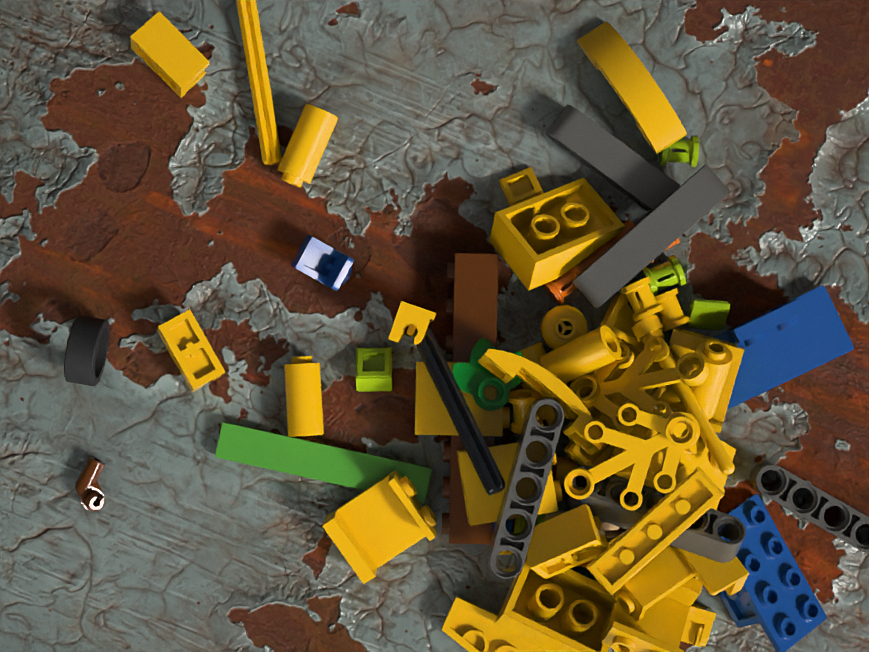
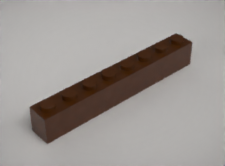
(473, 318)

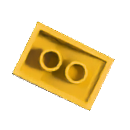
(553, 232)

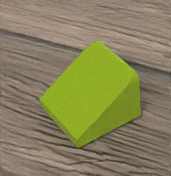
(707, 314)
(373, 369)

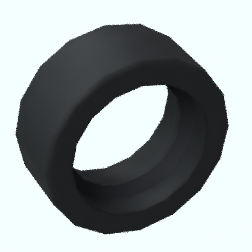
(86, 350)

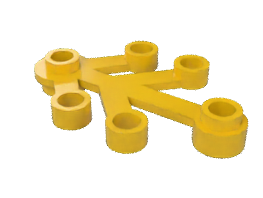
(634, 381)
(637, 452)

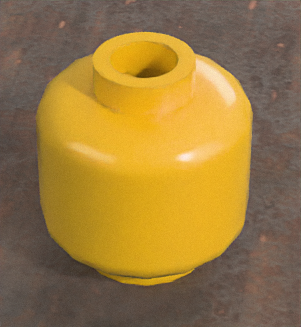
(555, 316)

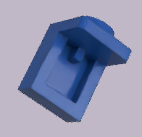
(323, 263)

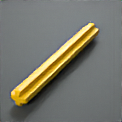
(259, 81)

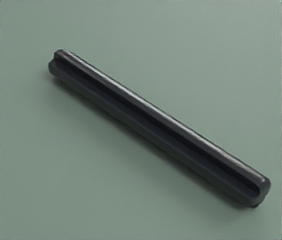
(460, 414)

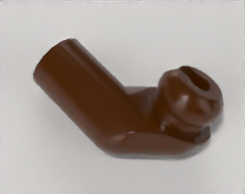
(88, 486)

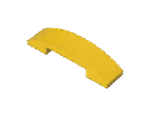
(633, 86)
(507, 365)

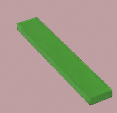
(314, 459)

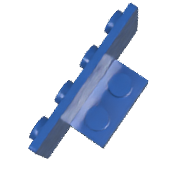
(786, 343)
(775, 587)

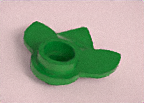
(474, 378)

